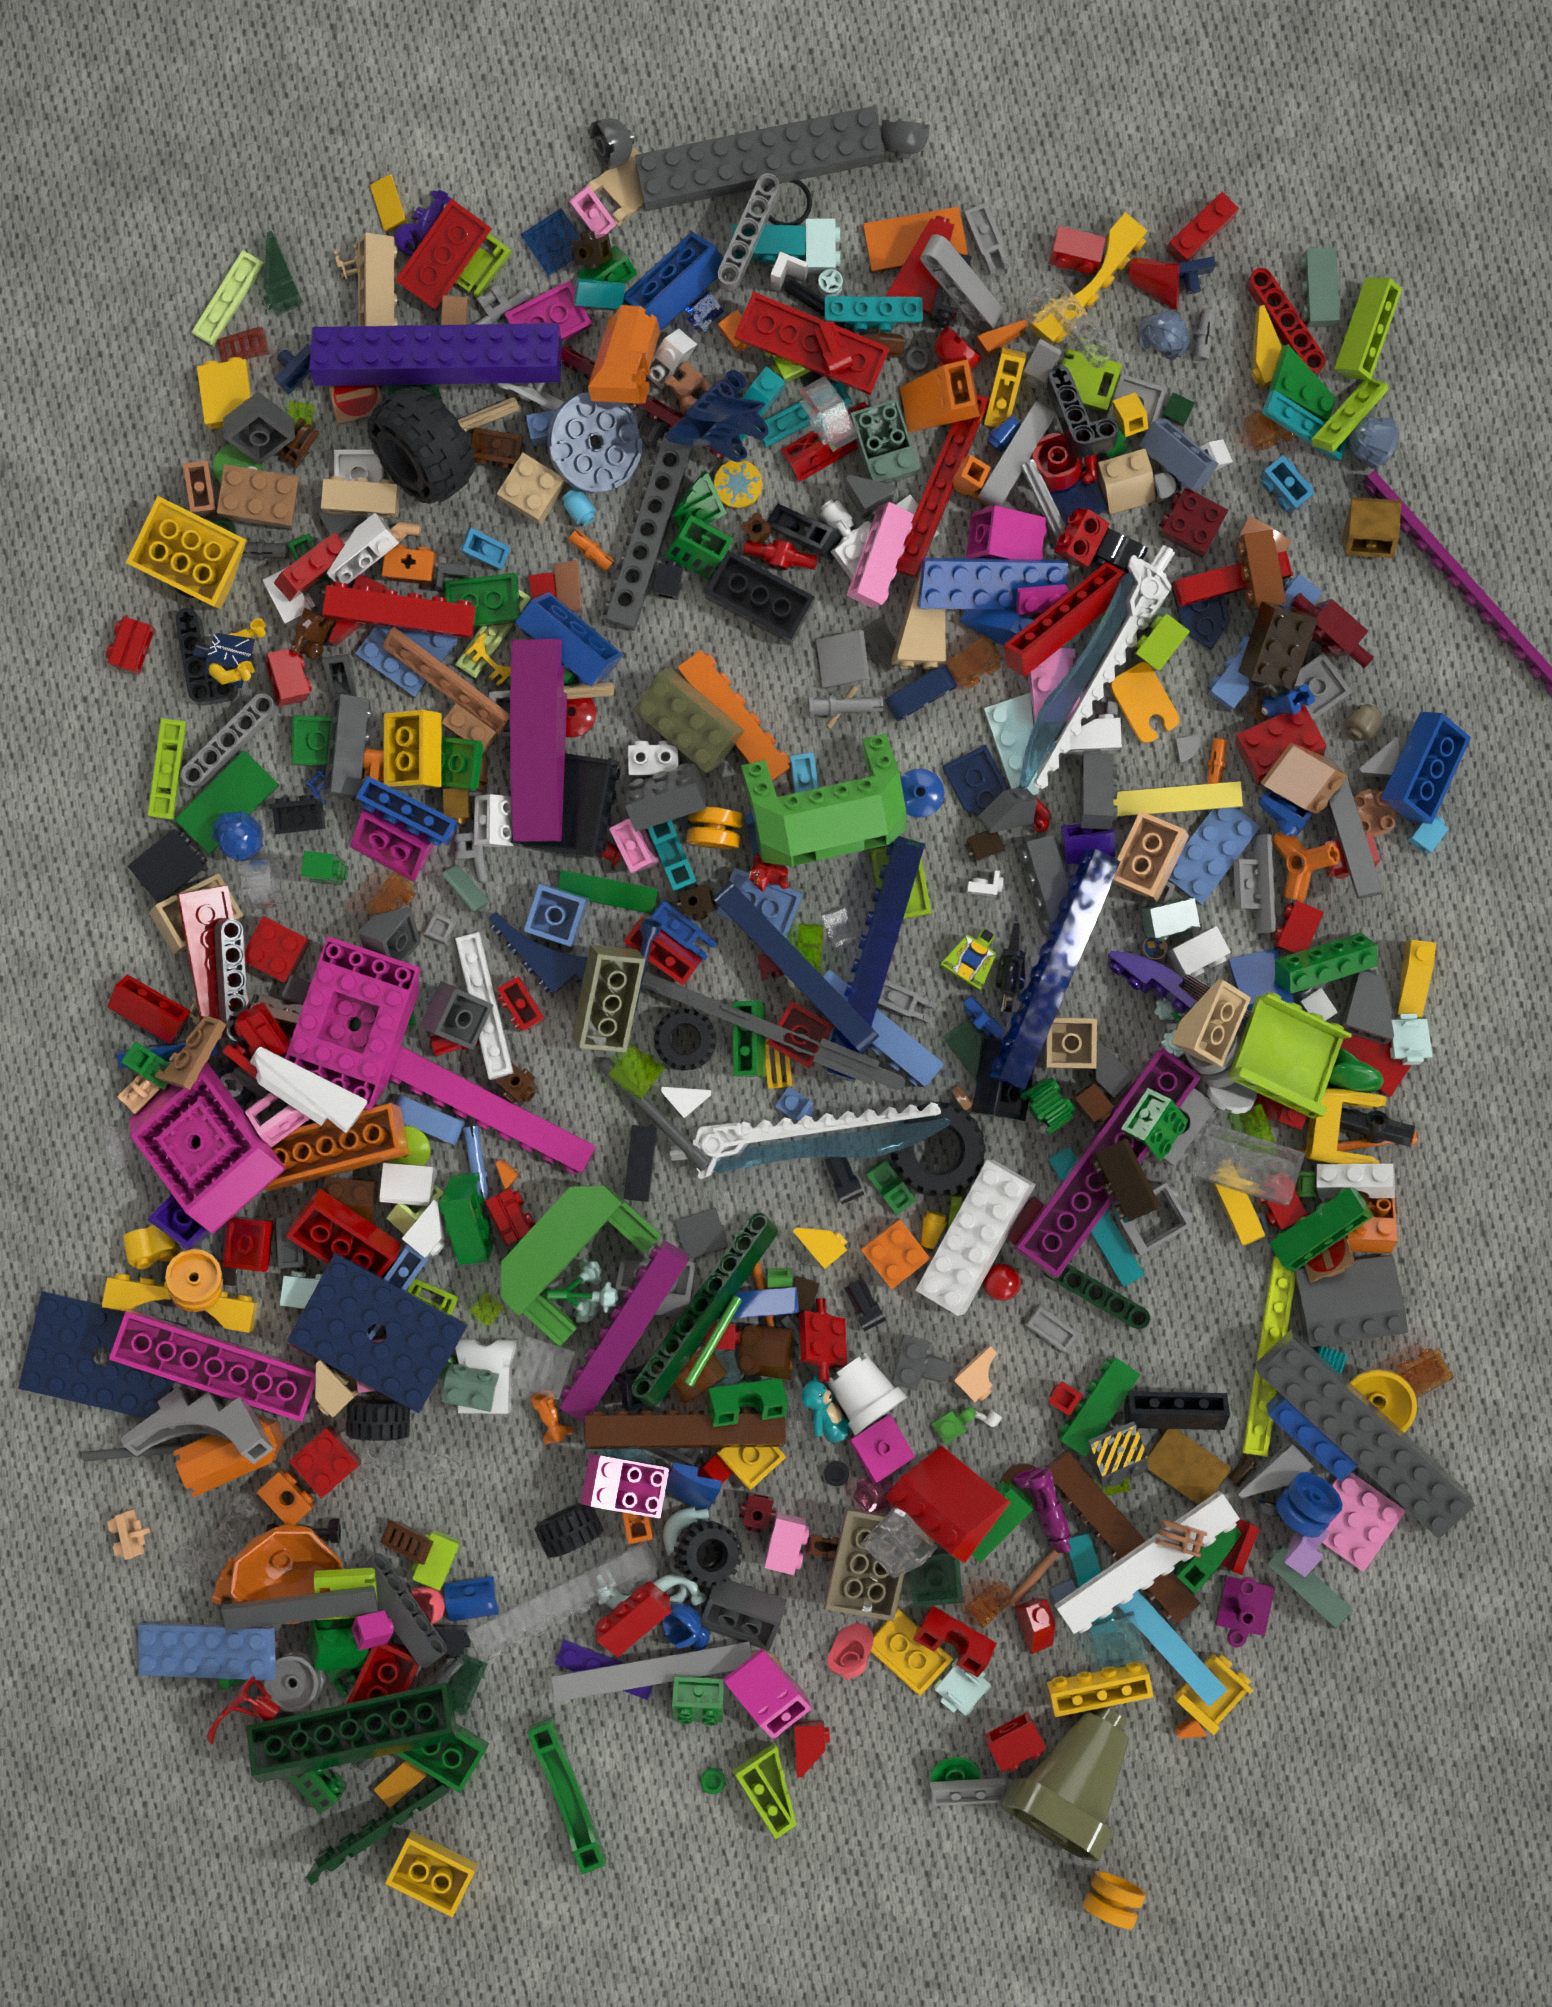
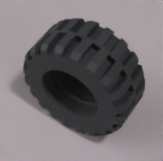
(961, 1173)

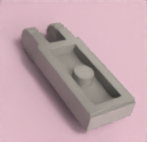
(986, 235)
(904, 1001)

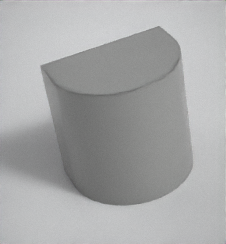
(1164, 487)

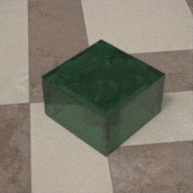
(936, 1581)

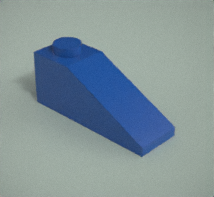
(997, 624)

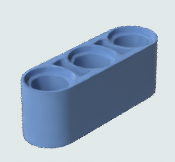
(430, 1120)

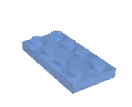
(1212, 851)

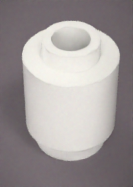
(834, 512)

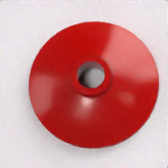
(583, 719)

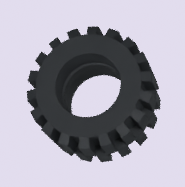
(663, 1039)
(377, 1420)
(568, 1530)
(726, 1559)

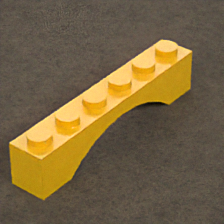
(1122, 240)
(125, 1294)

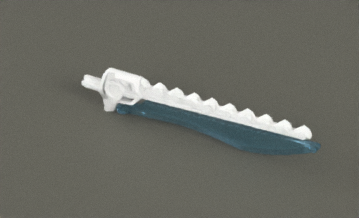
(1144, 593)
(732, 1138)

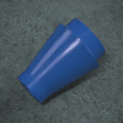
(1003, 434)

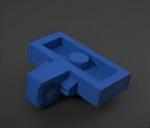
(982, 1018)

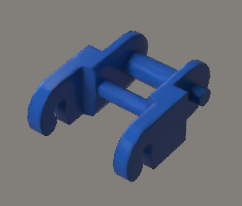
(315, 791)

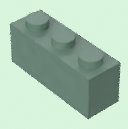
(1319, 287)

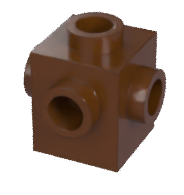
(517, 1086)

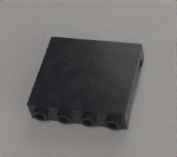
(586, 807)

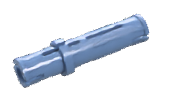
(476, 1158)

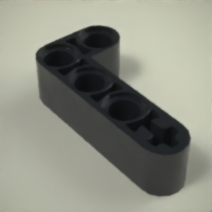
(1074, 410)
(200, 680)

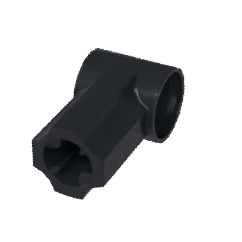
(845, 1181)
(865, 1307)

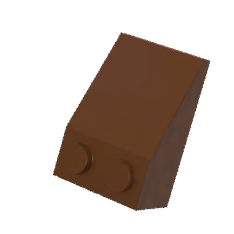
(355, 1194)

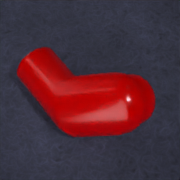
(1041, 817)

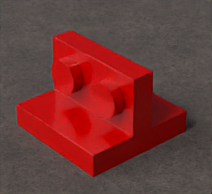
(248, 1244)

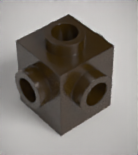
(591, 249)
(704, 905)

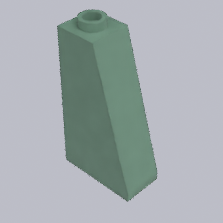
(1311, 1589)

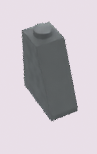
(1368, 1009)

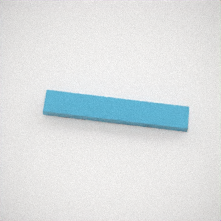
(1174, 1649)

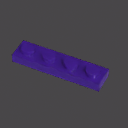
(581, 1658)

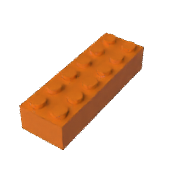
(326, 1150)

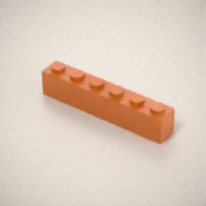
(753, 743)

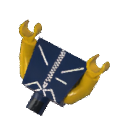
(231, 654)

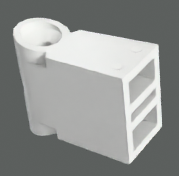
(497, 1359)

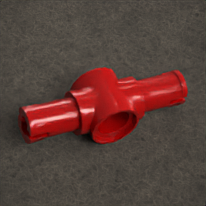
(780, 554)

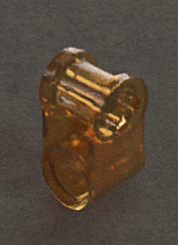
(988, 1604)

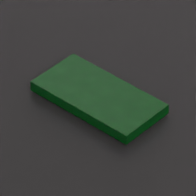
(236, 789)

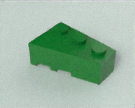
(464, 1219)

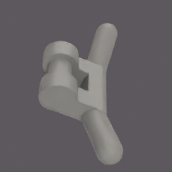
(504, 306)
(476, 853)

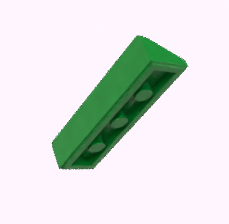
(609, 891)

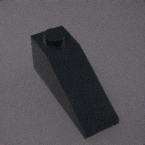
(804, 531)

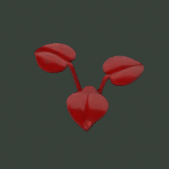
(263, 1707)

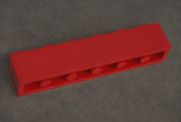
(399, 611)
(1062, 620)

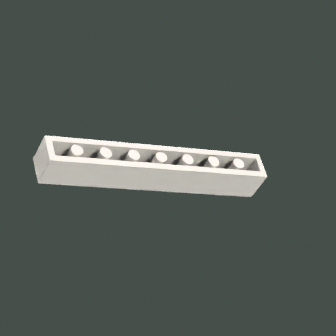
(1143, 1565)

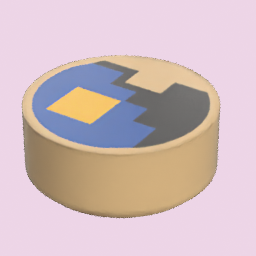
(1154, 949)

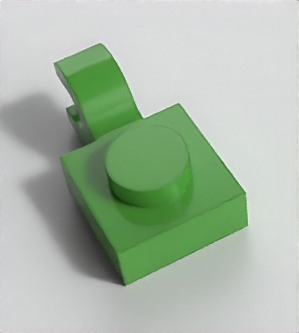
(952, 1425)

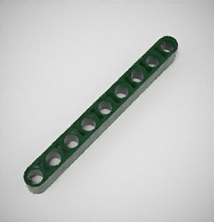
(696, 1320)

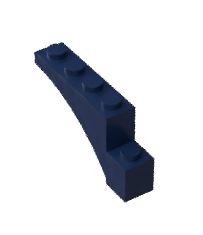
(551, 966)

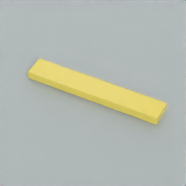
(1179, 799)

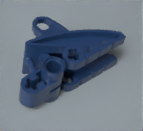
(720, 418)

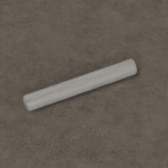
(1043, 497)

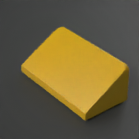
(388, 203)

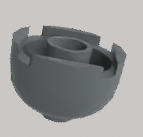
(904, 137)
(612, 141)

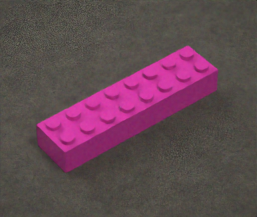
(214, 1365)

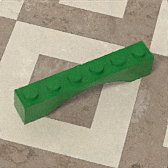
(572, 1805)

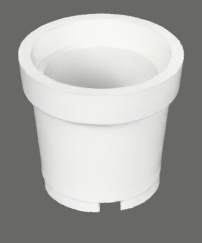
(864, 1393)

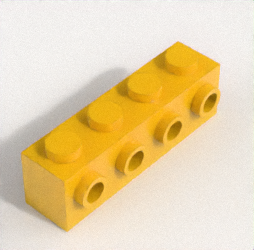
(1099, 1689)

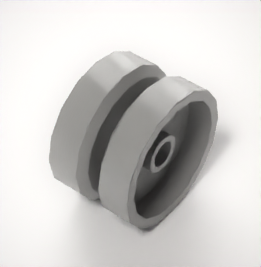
(1215, 1075)
(297, 1695)

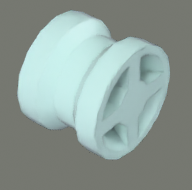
(832, 278)

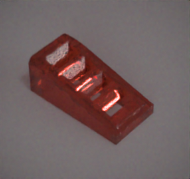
(261, 350)

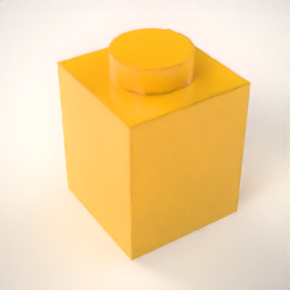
(1130, 414)

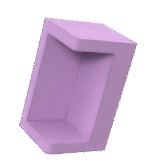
(1303, 1552)

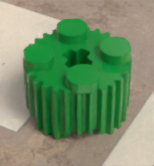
(1048, 1105)

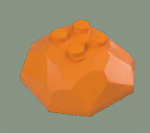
(281, 1564)

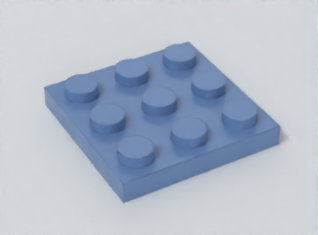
(387, 664)

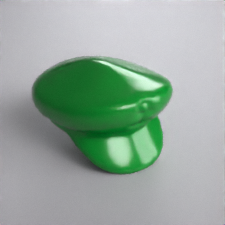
(1354, 1075)

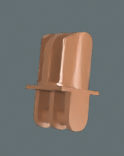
(1184, 1538)

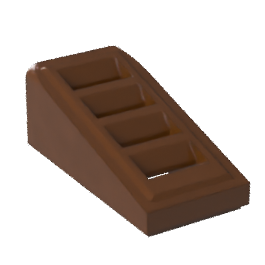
(394, 1534)

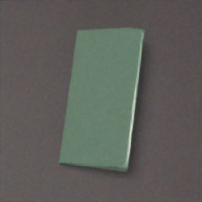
(465, 888)

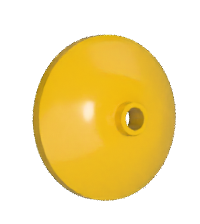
(1397, 1395)

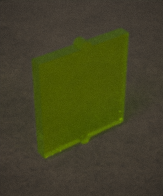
(636, 1072)

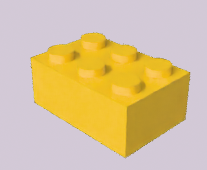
(412, 749)
(431, 1873)

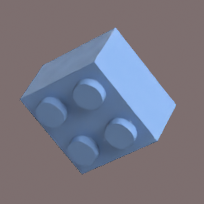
(556, 914)

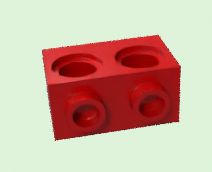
(1086, 540)

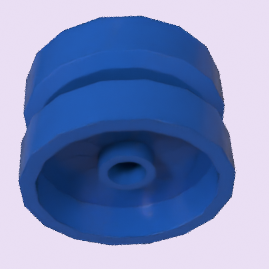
(1309, 1504)

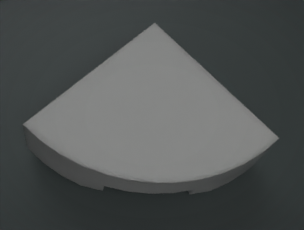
(1187, 747)

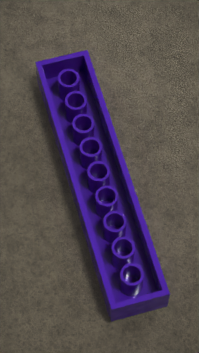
(436, 354)

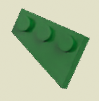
(1301, 385)

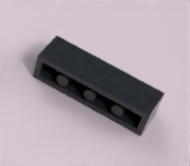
(1177, 1410)

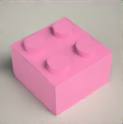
(785, 1543)

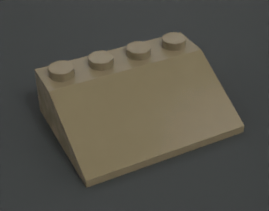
(857, 1580)

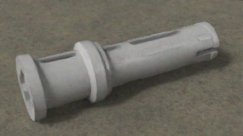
(833, 706)

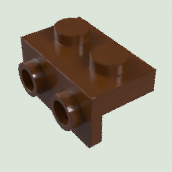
(497, 447)

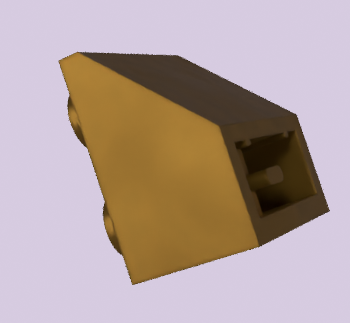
(1372, 527)

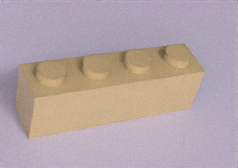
(376, 280)

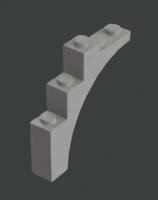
(204, 1416)

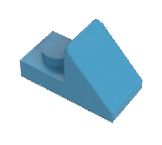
(485, 549)

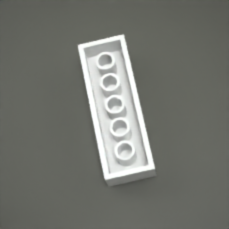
(975, 1237)

